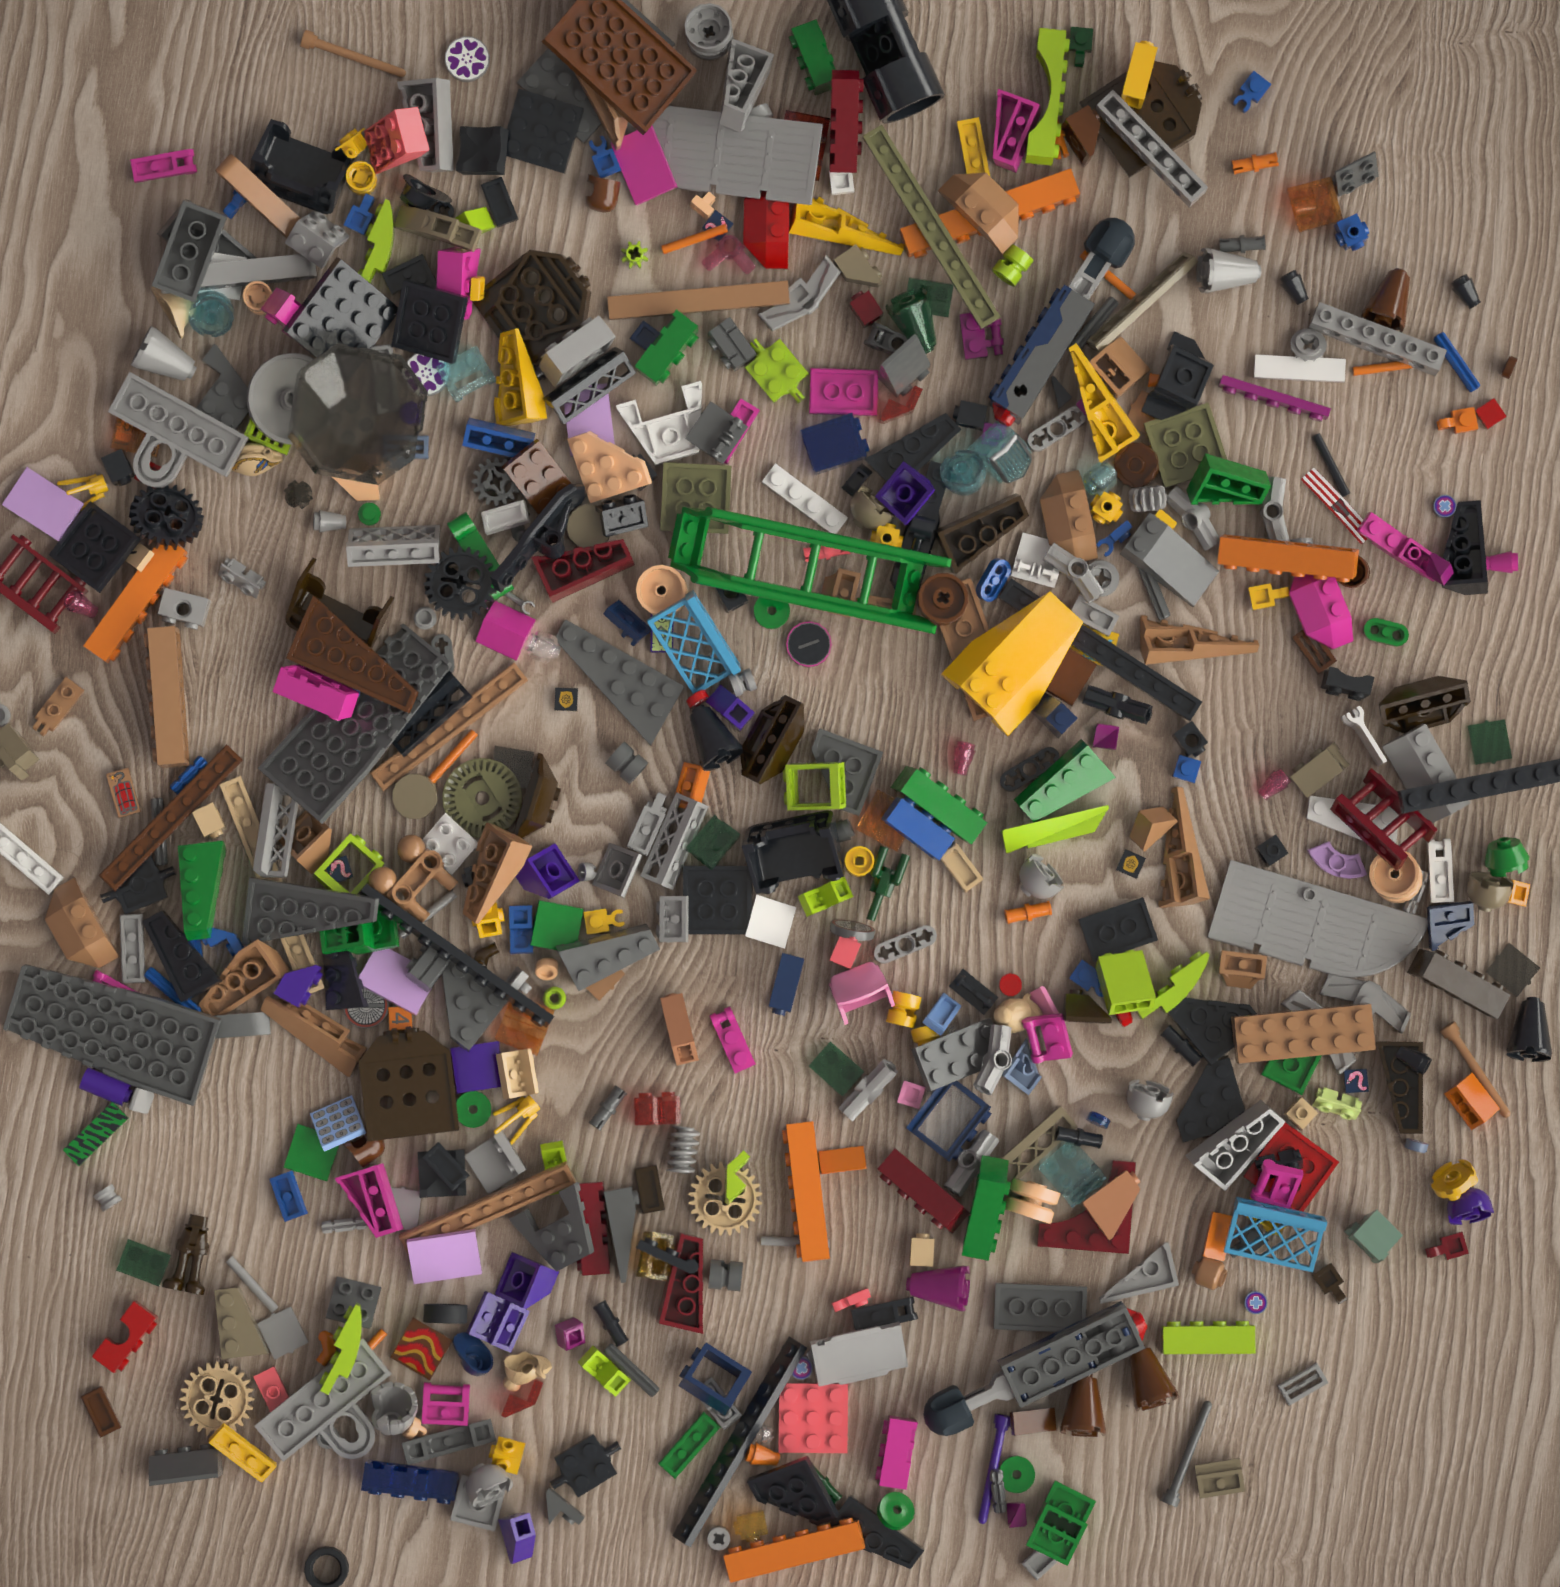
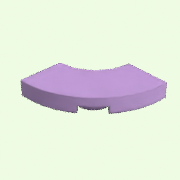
(1336, 863)

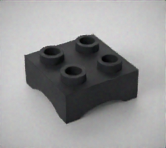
(482, 150)
(1337, 682)
(432, 1185)

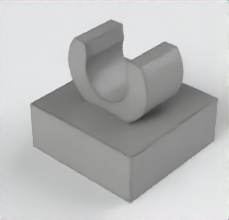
(517, 980)

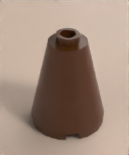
(1389, 301)
(1149, 1381)
(1084, 1409)

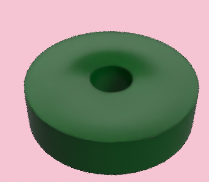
(771, 621)
(481, 1116)
(1027, 1476)
(902, 1504)

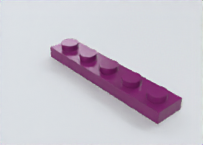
(1274, 398)

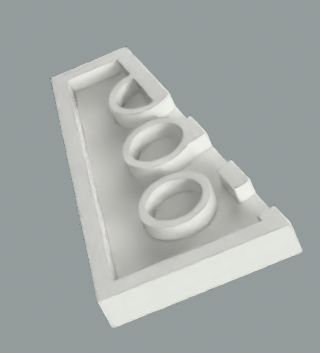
(1320, 812)

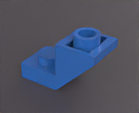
(219, 936)

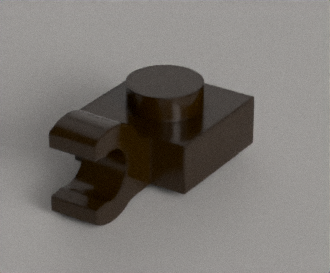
(1329, 1281)

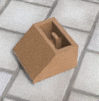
(1119, 367)

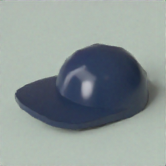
(474, 1355)

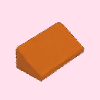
(692, 783)
(842, 1160)
(1216, 1236)

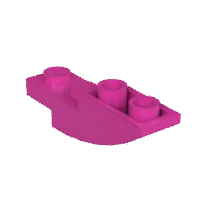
(1395, 544)

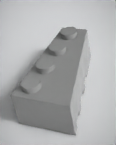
(1236, 1144)

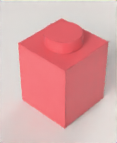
(845, 952)

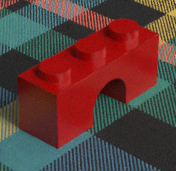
(115, 1355)

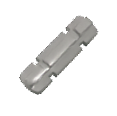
(1410, 906)
(343, 1225)

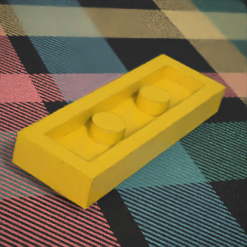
(973, 146)
(242, 1452)

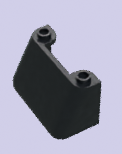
(299, 169)
(793, 850)

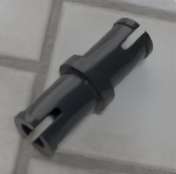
(1181, 1045)
(1078, 1137)
(610, 1323)

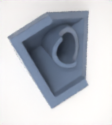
(1022, 1071)

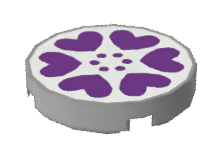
(467, 59)
(426, 371)

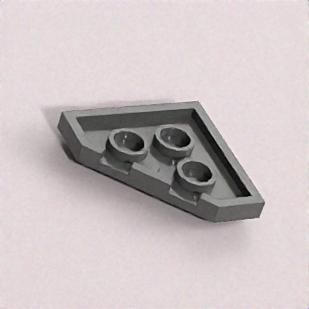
(859, 764)
(468, 1006)

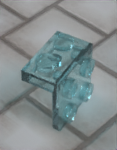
(1072, 1173)

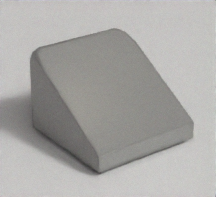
(141, 1100)

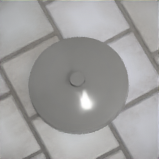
(272, 394)

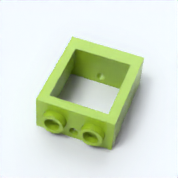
(837, 786)
(329, 883)

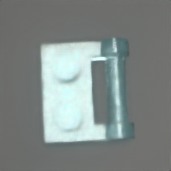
(466, 365)

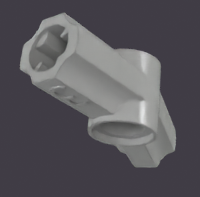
(1194, 517)
(1275, 526)
(1085, 582)
(991, 1072)
(868, 1089)

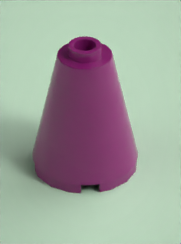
(941, 1286)

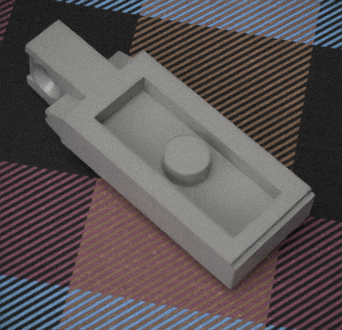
(648, 825)

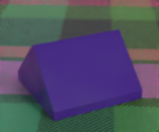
(905, 492)

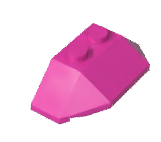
(1322, 610)

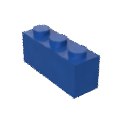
(496, 438)
(918, 827)

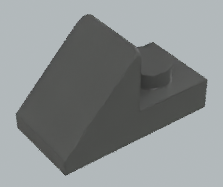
(557, 1503)

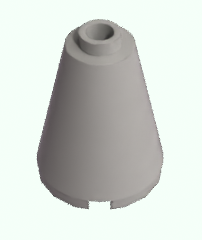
(1224, 270)
(163, 357)

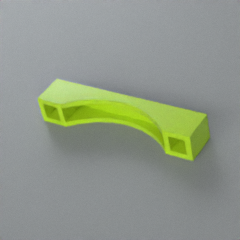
(1050, 54)

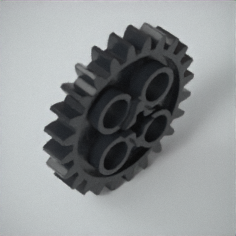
(166, 516)
(466, 563)

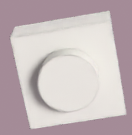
(841, 183)

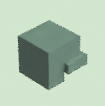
(1374, 1235)

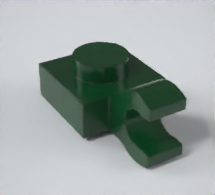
(1080, 42)

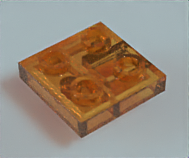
(1314, 204)

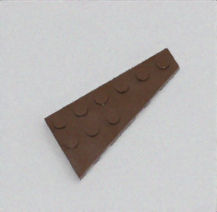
(338, 653)

